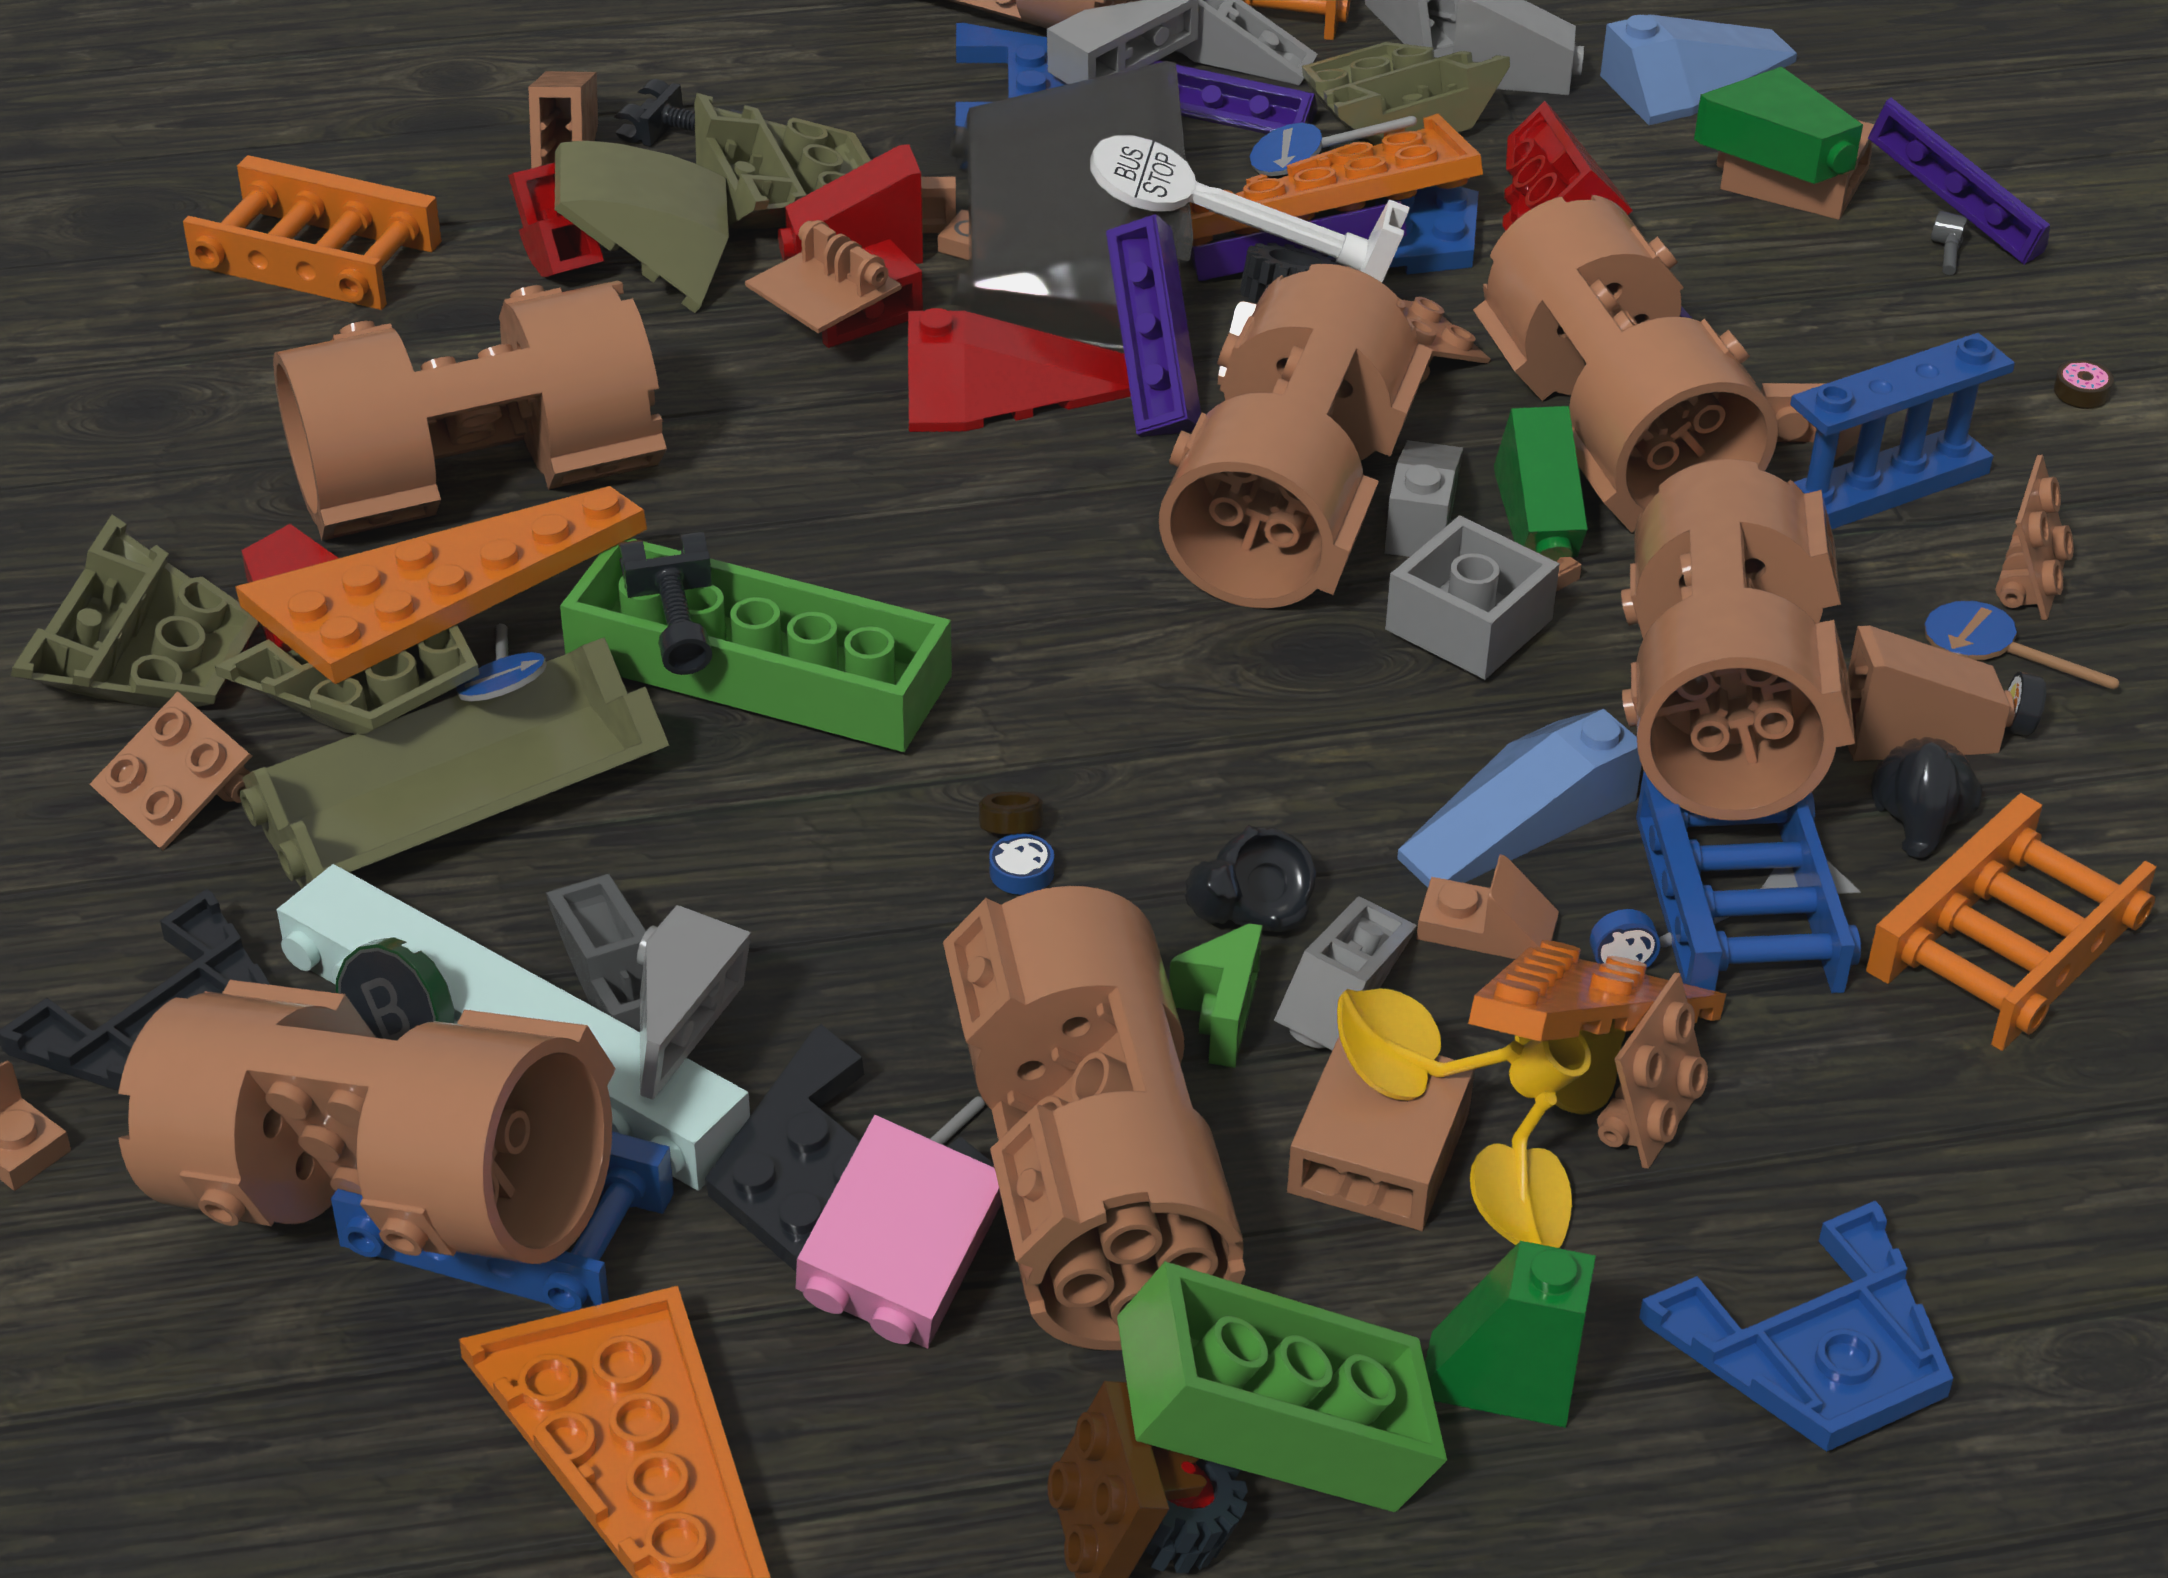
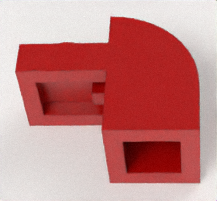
(547, 236)

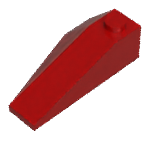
(1551, 164)
(986, 367)

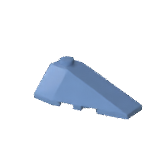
(1669, 61)
(1529, 797)

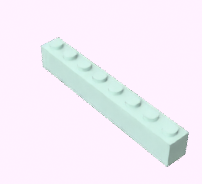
(692, 1112)

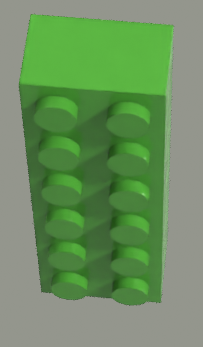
(776, 648)

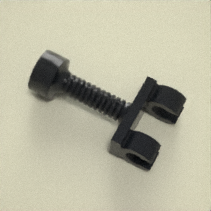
(656, 115)
(684, 643)

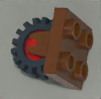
(1138, 1497)

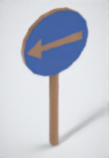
(1987, 632)

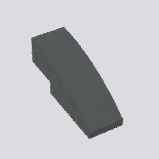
(602, 944)

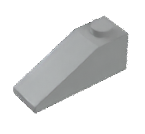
(1119, 37)
(1246, 42)
(1421, 495)
(1350, 955)
(687, 981)

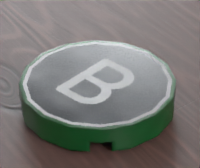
(394, 988)

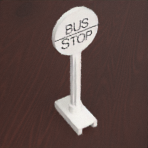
(1160, 180)

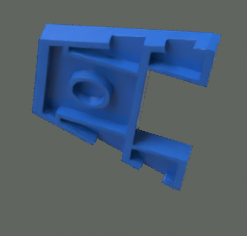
(1022, 52)
(1437, 230)
(1832, 1361)

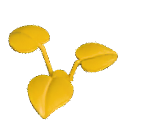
(1516, 1189)

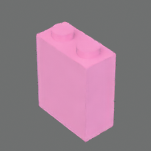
(898, 1233)

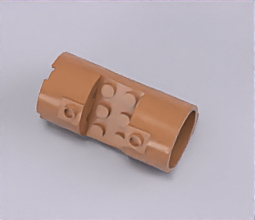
(1597, 317)
(565, 380)
(1275, 471)
(1734, 670)
(1089, 1106)
(452, 1135)

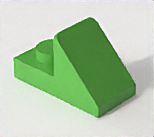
(1220, 984)

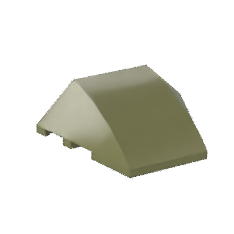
(1404, 81)
(769, 161)
(650, 206)
(137, 629)
(365, 698)

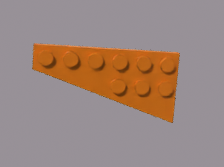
(1354, 175)
(397, 595)
(1556, 995)
(628, 1432)

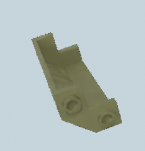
(450, 766)

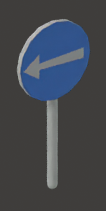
(1305, 140)
(504, 674)

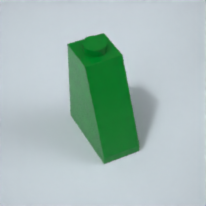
(1780, 126)
(1542, 481)
(1516, 1337)

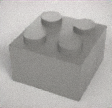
(1471, 596)

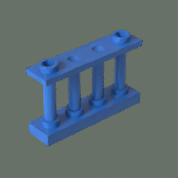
(1920, 462)
(1692, 906)
(636, 1177)

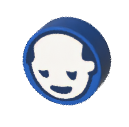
(1021, 863)
(1625, 935)

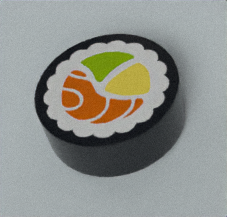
(2029, 702)

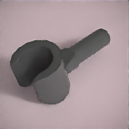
(1949, 231)

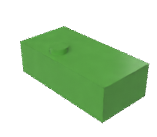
(1279, 1388)

